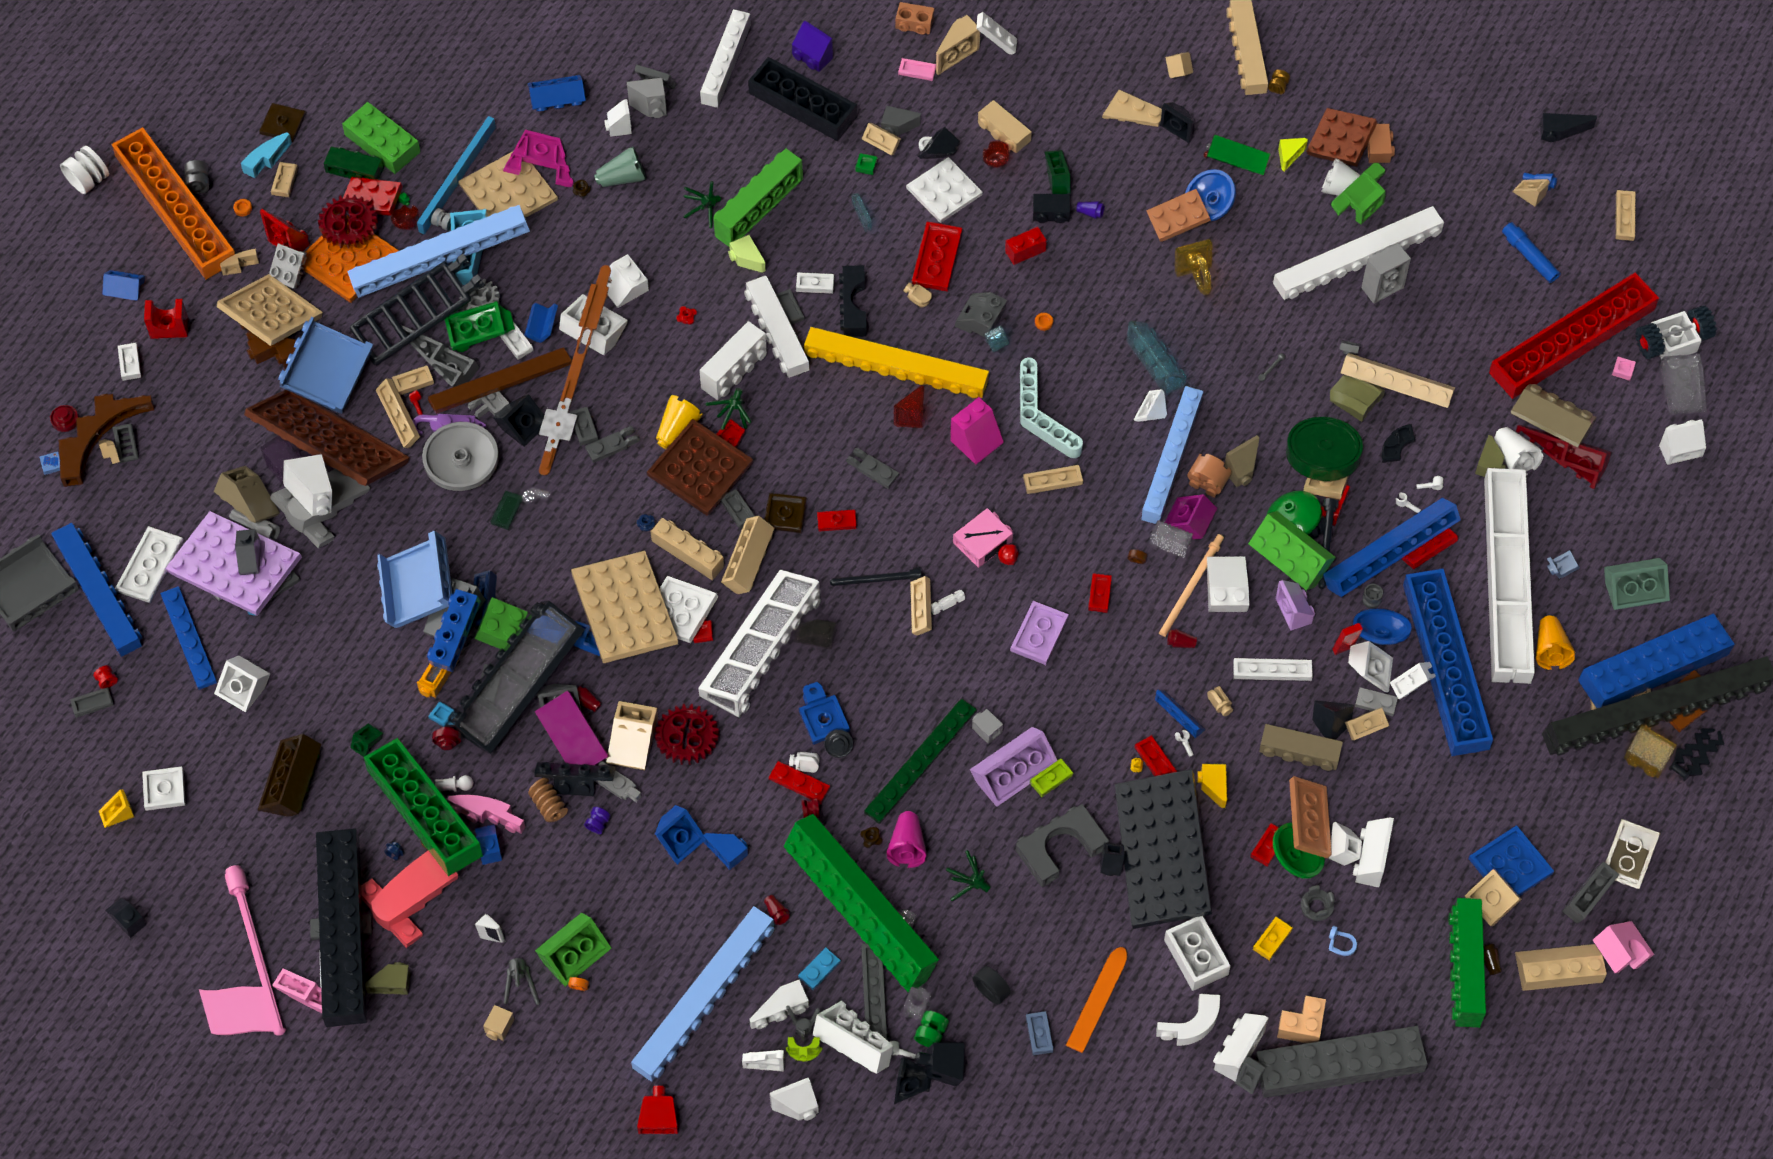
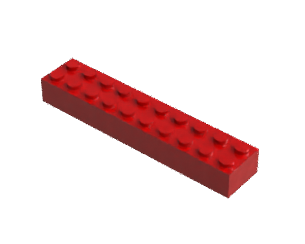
(1573, 335)

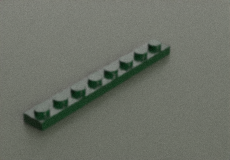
(920, 761)

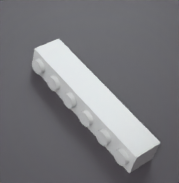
(725, 58)
(777, 326)

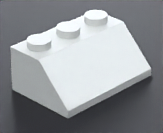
(607, 332)
(1373, 852)
(1240, 1045)

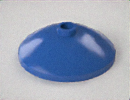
(1213, 185)
(1383, 626)

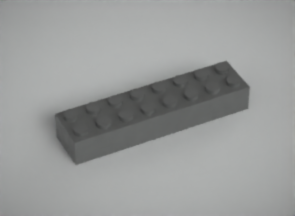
(1341, 1061)

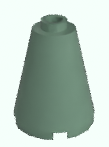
(621, 170)

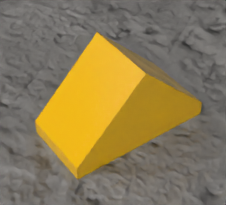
(116, 810)

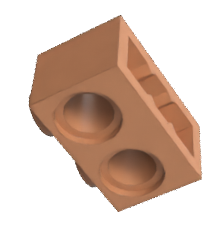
(914, 18)

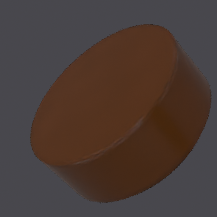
(1137, 556)

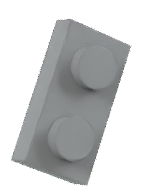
(1373, 700)

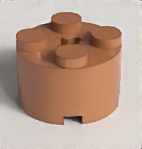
(1209, 474)

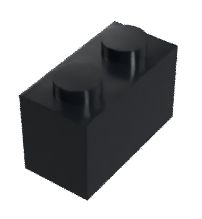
(1051, 207)

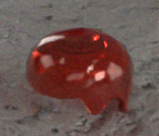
(996, 150)
(405, 217)

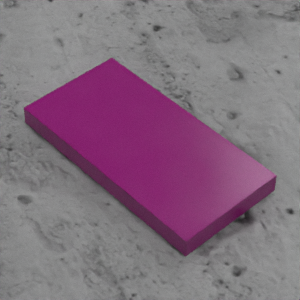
(571, 731)

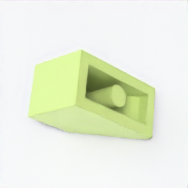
(746, 254)

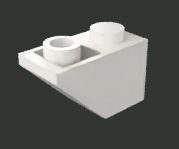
(1344, 845)

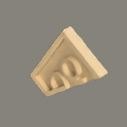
(1130, 108)

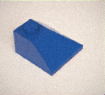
(678, 833)

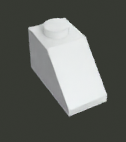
(618, 120)

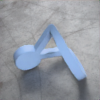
(1333, 933)

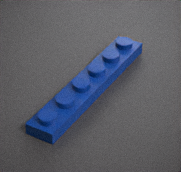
(188, 638)

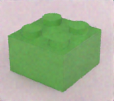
(499, 623)

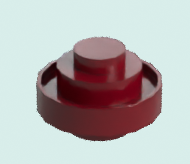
(64, 418)
(446, 738)

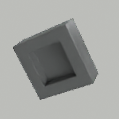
(1349, 347)

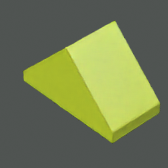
(1290, 150)

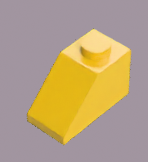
(1214, 782)

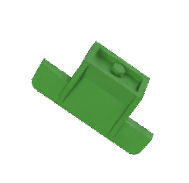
(1362, 194)

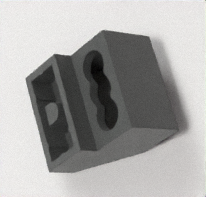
(983, 315)

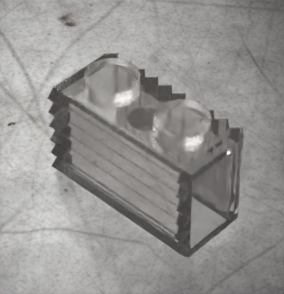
(1171, 539)

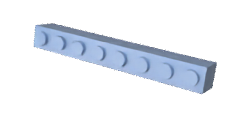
(1172, 455)

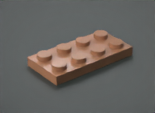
(1310, 817)

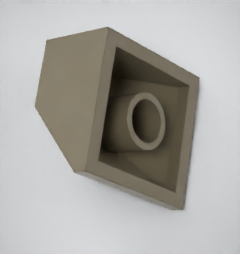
(1242, 462)

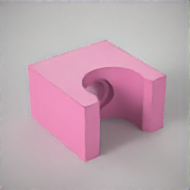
(1623, 945)

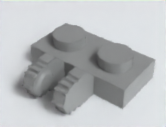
(492, 403)

